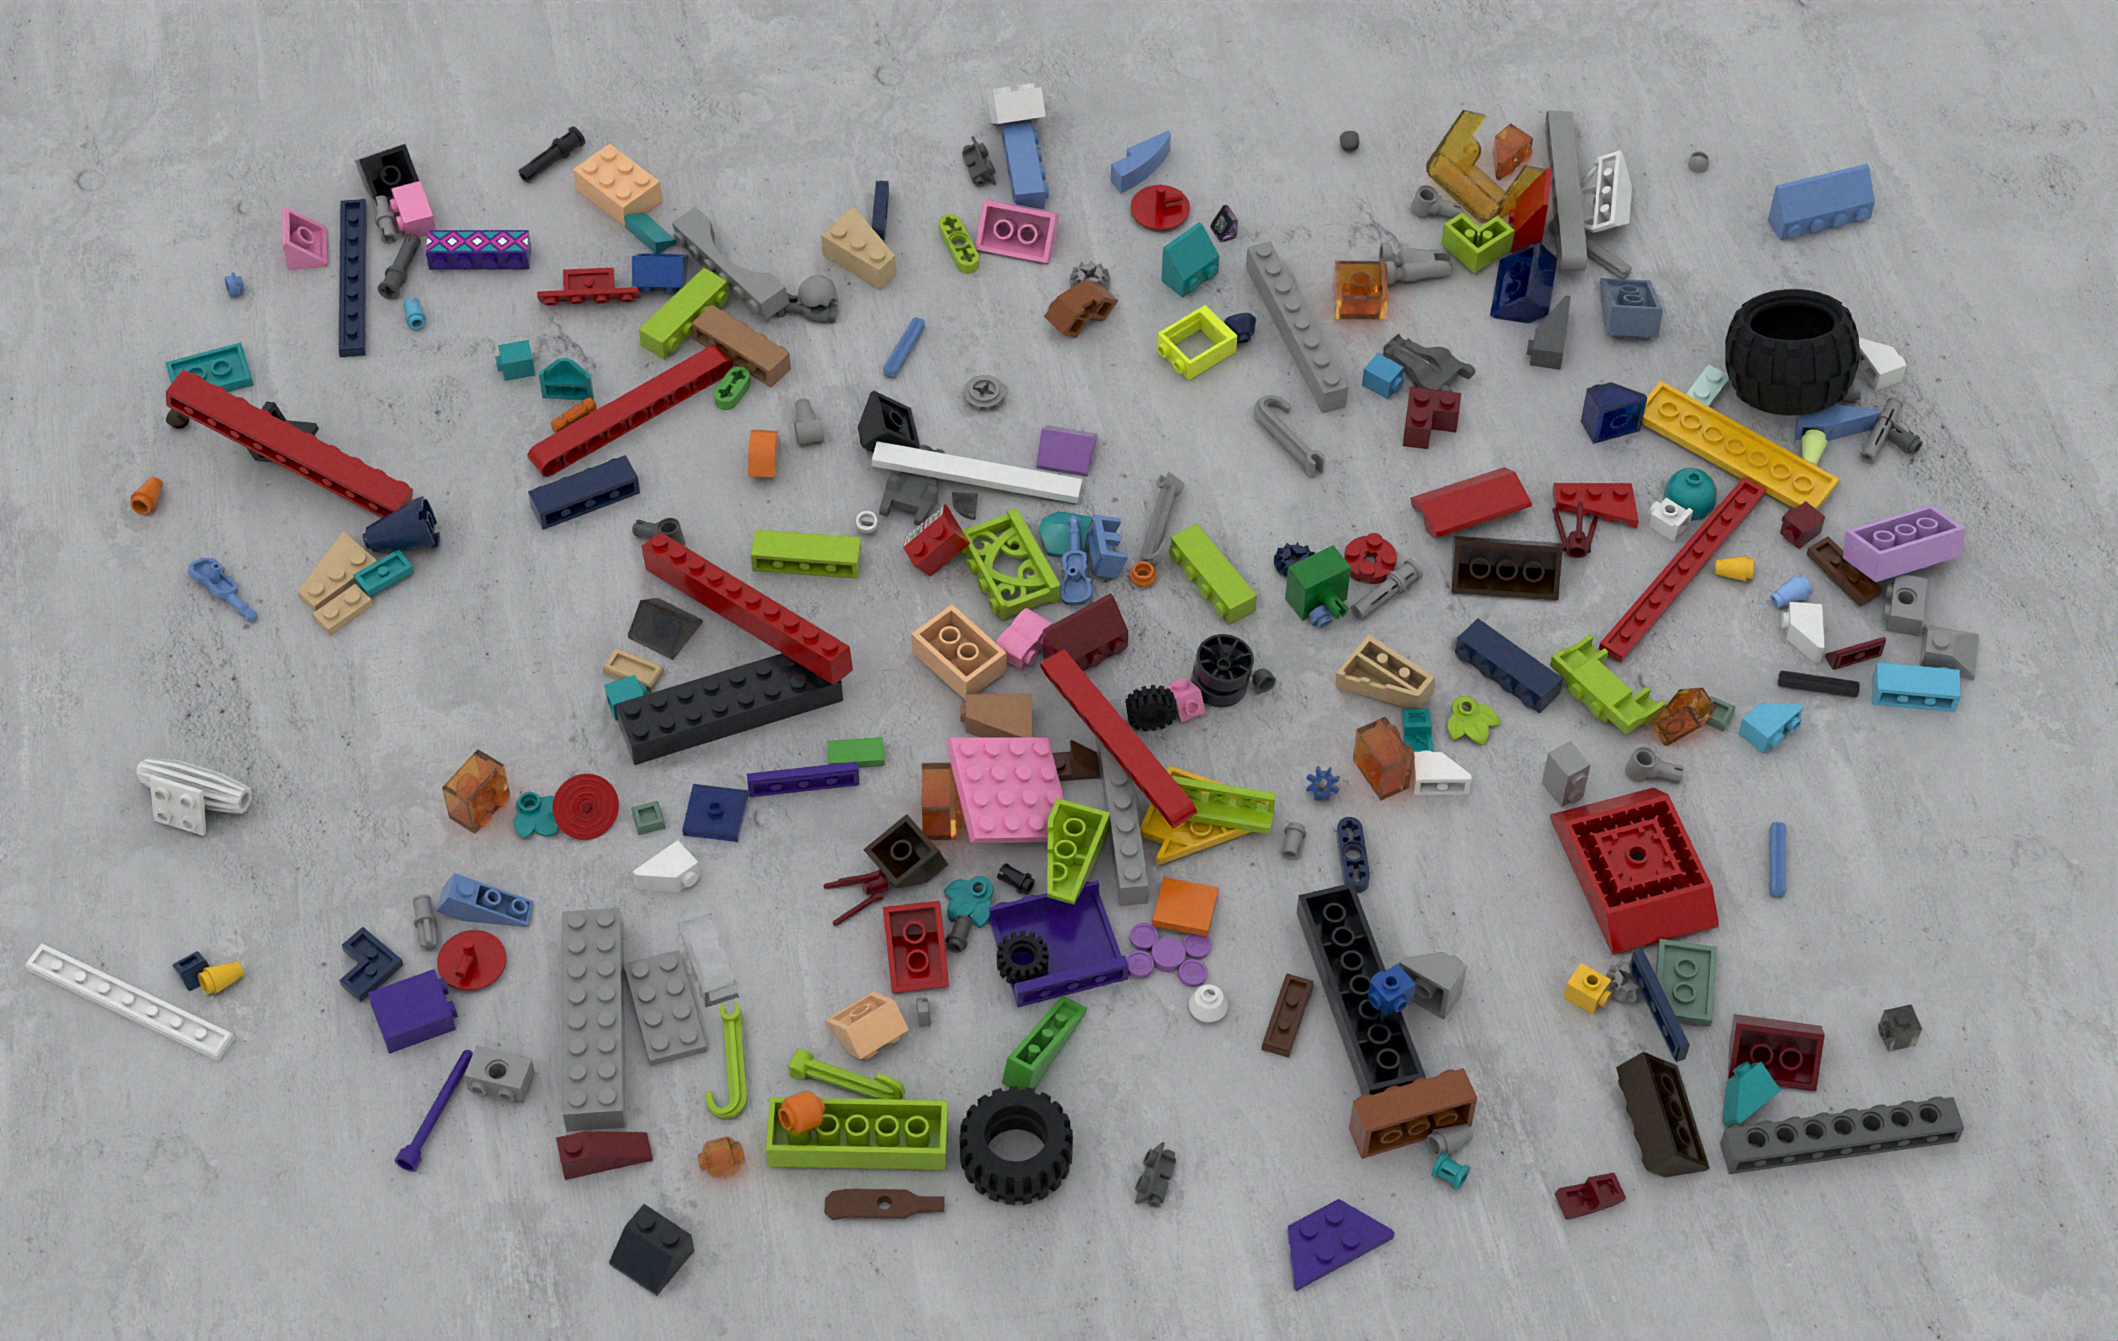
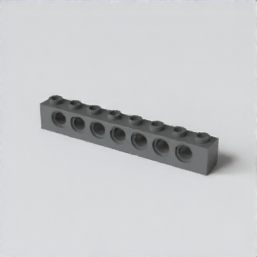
(1742, 1157)

